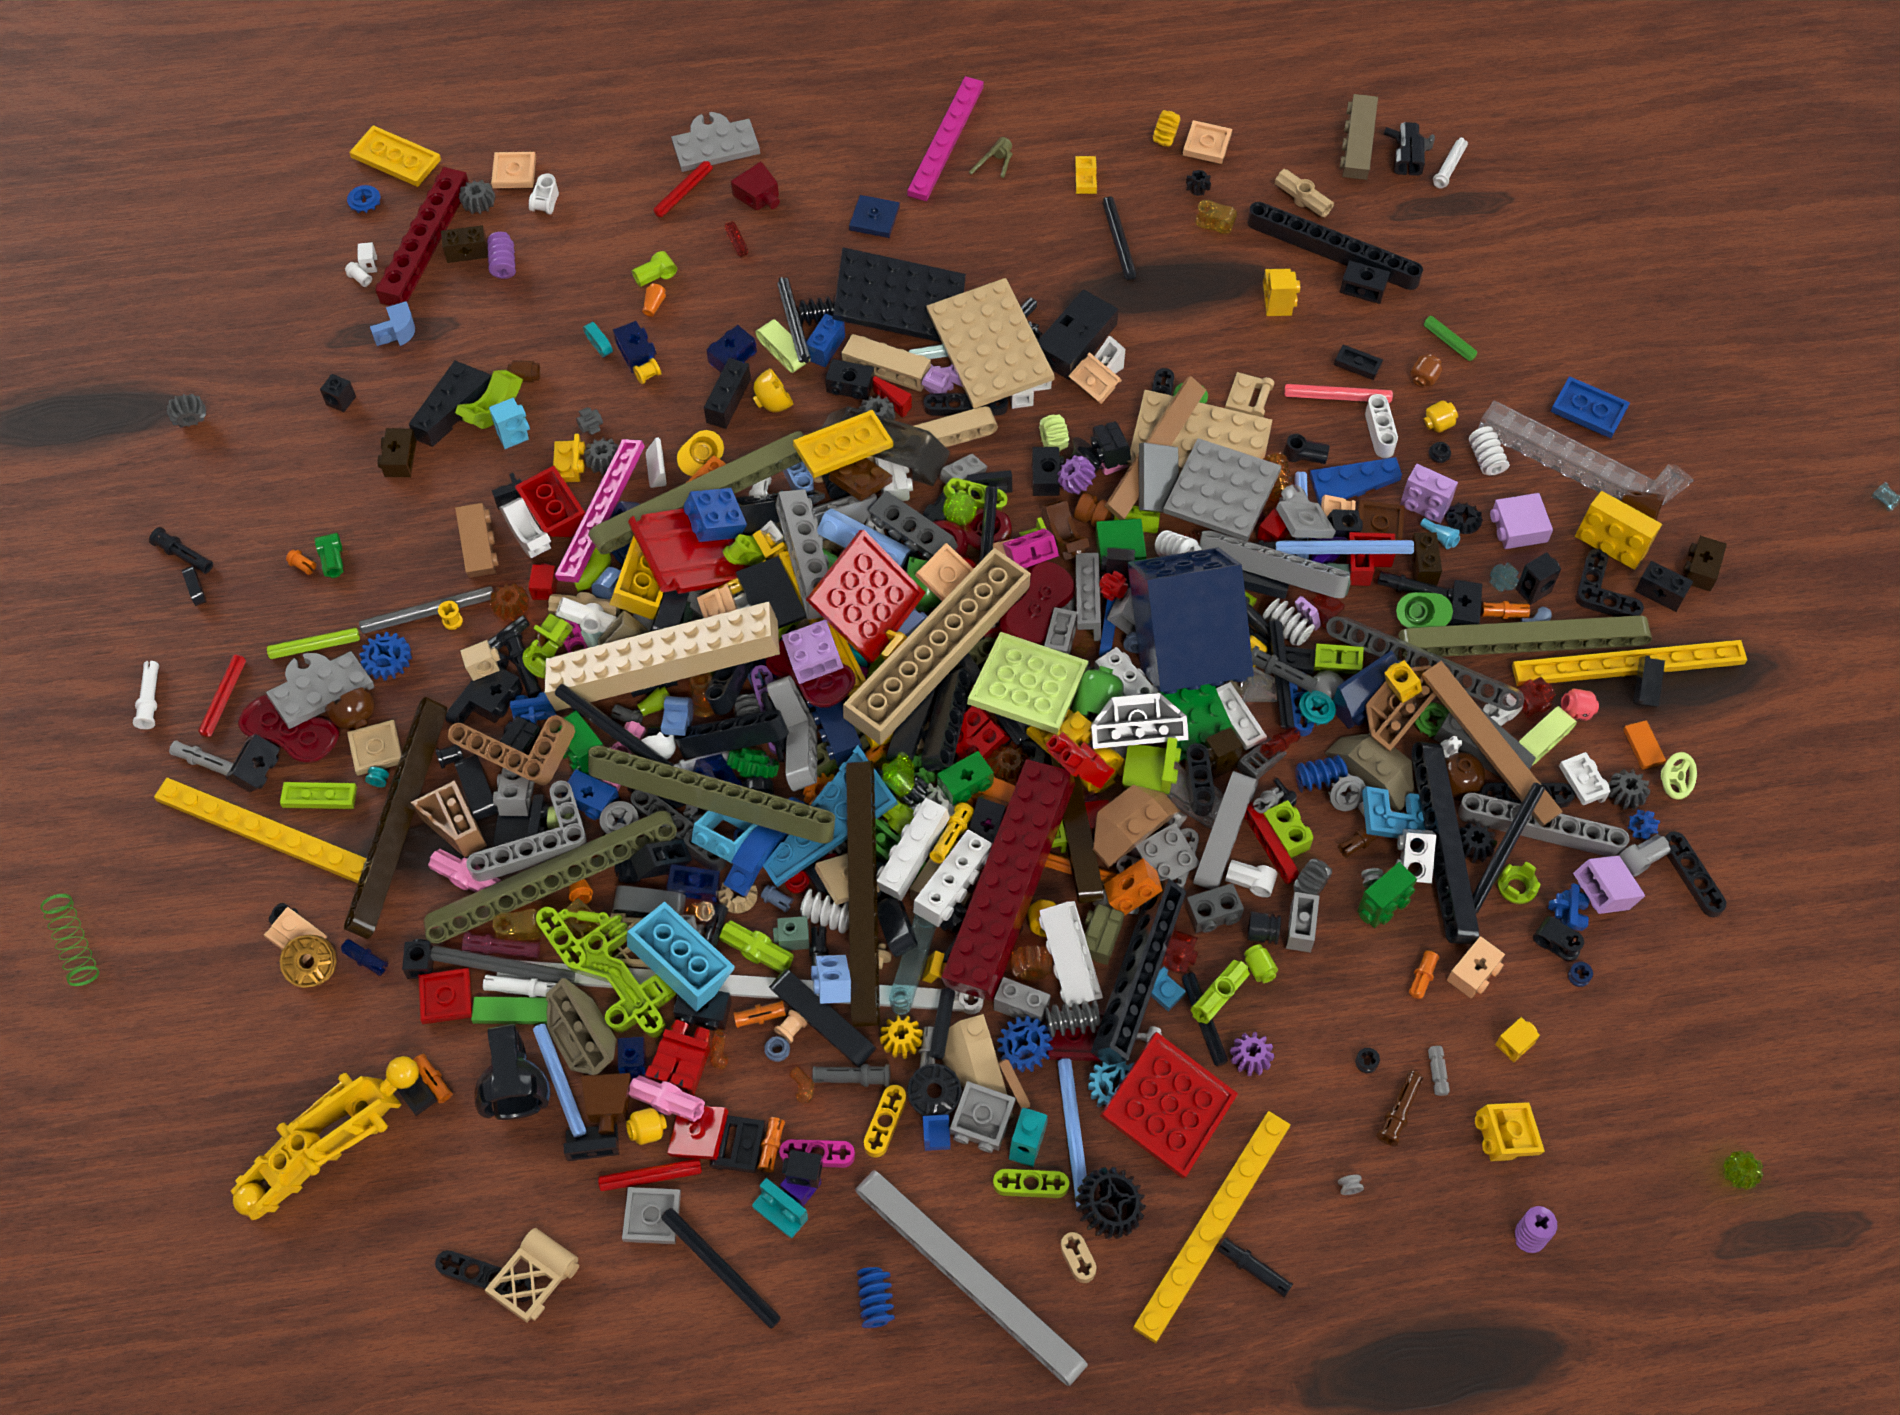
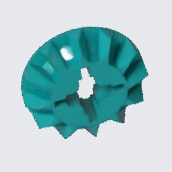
(1317, 699)

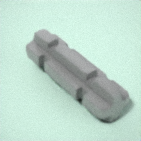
(1438, 1070)

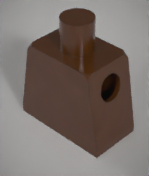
(1644, 502)
(606, 1099)

